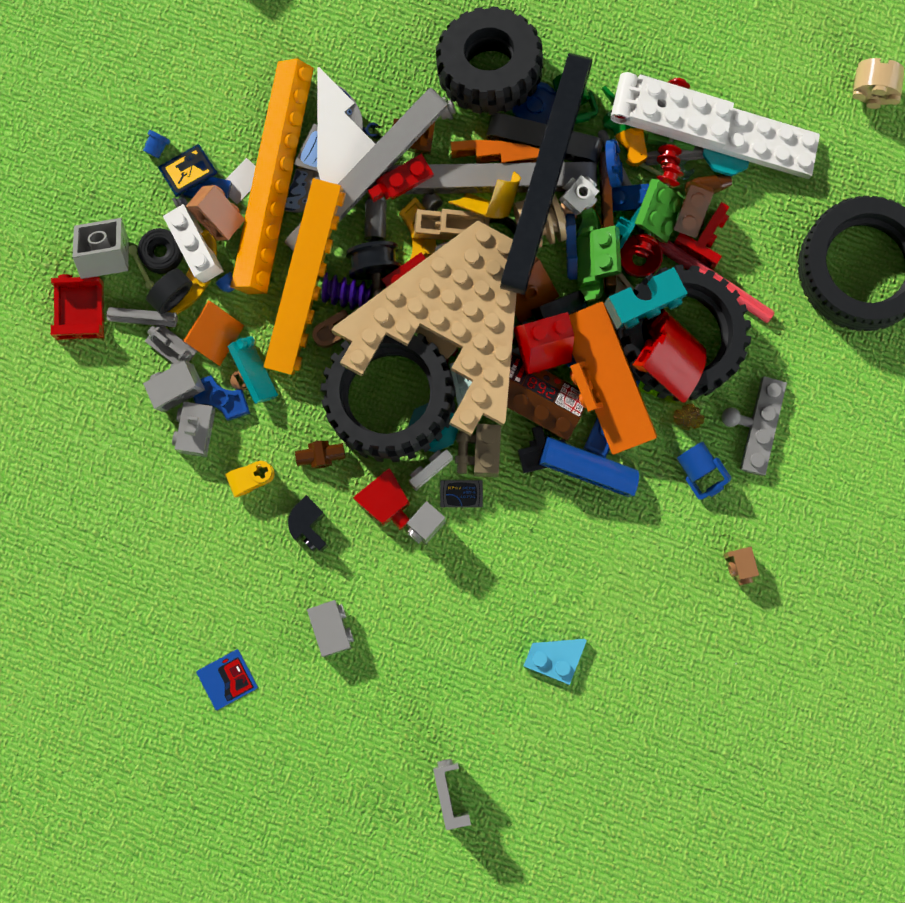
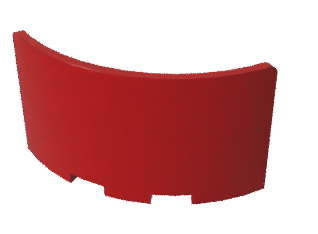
(672, 356)

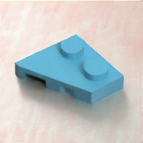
(555, 658)

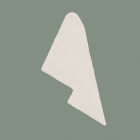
(339, 139)

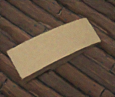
(444, 224)

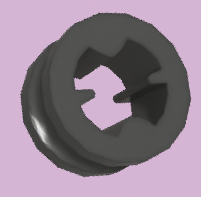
(181, 200)

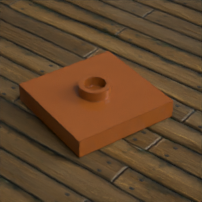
(538, 292)

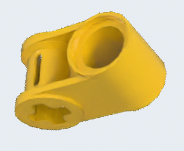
(245, 479)

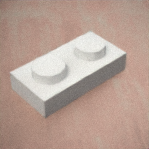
(438, 462)

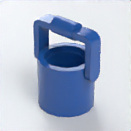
(698, 463)

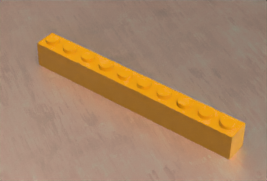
(272, 177)

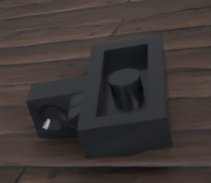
(531, 455)

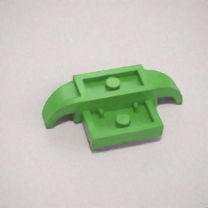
(597, 254)

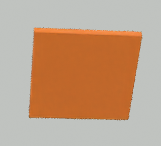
(213, 333)

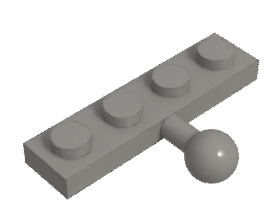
(762, 425)

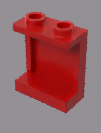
(78, 308)

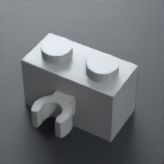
(194, 429)

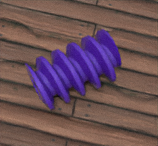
(345, 292)

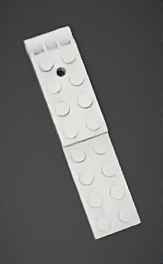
(713, 124)

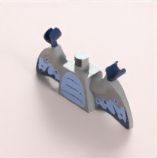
(307, 161)

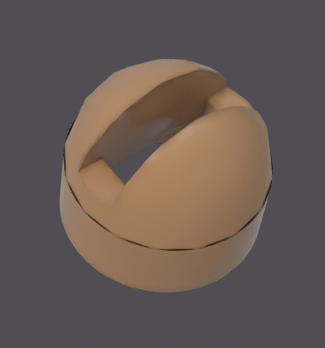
(234, 382)

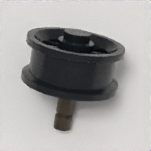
(373, 262)

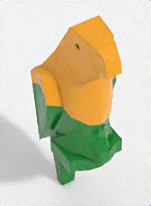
(629, 137)

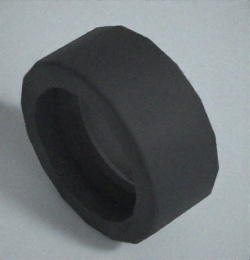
(169, 291)

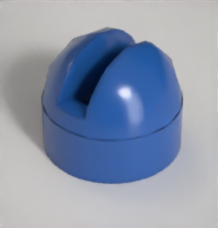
(225, 282)

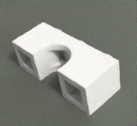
(196, 252)

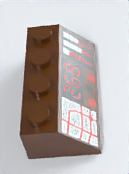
(544, 399)

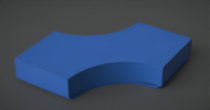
(571, 248)
(229, 402)

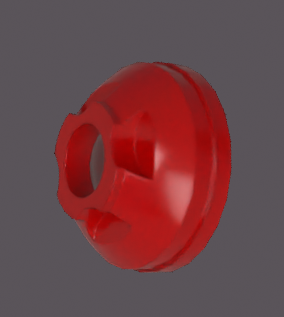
(652, 262)

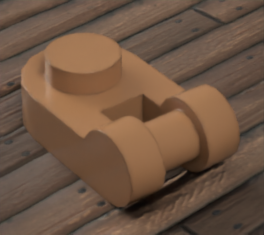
(323, 331)

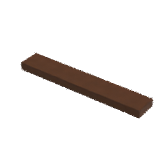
(606, 212)

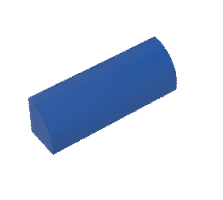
(589, 467)

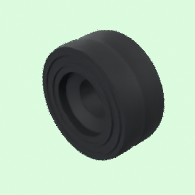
(146, 249)

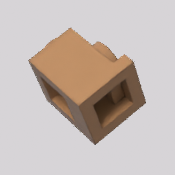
(742, 565)

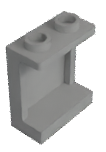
(451, 821)

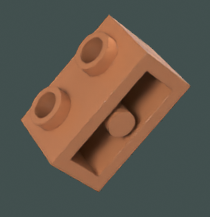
(215, 212)

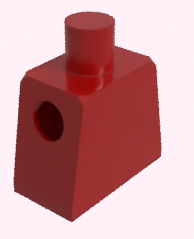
(384, 500)

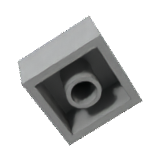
(100, 248)

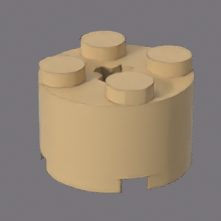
(878, 82)

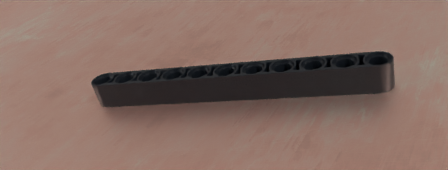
(546, 174)

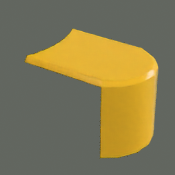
(500, 203)

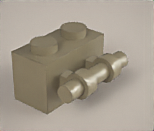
(486, 451)

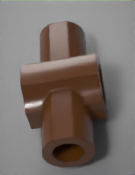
(320, 454)

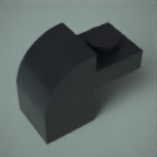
(302, 520)

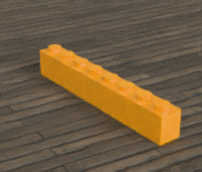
(303, 277)

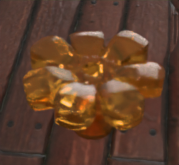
(688, 417)

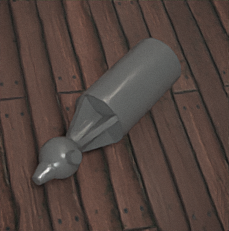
(375, 220)

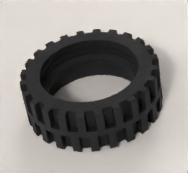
(730, 319)
(410, 439)

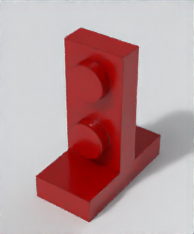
(698, 248)

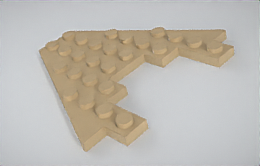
(459, 300)

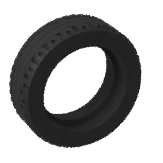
(814, 274)

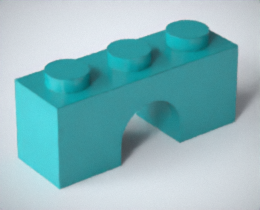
(627, 309)

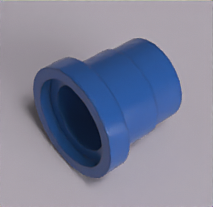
(155, 144)

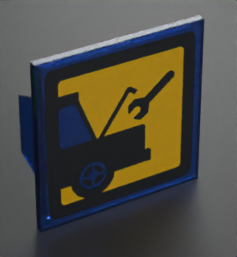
(187, 170)

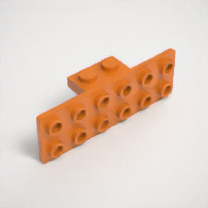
(607, 380)

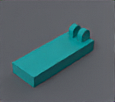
(252, 370)

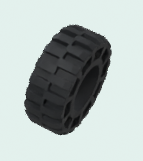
(489, 31)

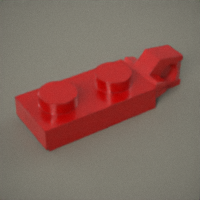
(401, 179)

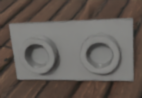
(169, 344)

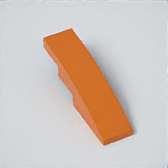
(492, 151)

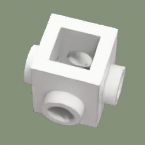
(572, 198)

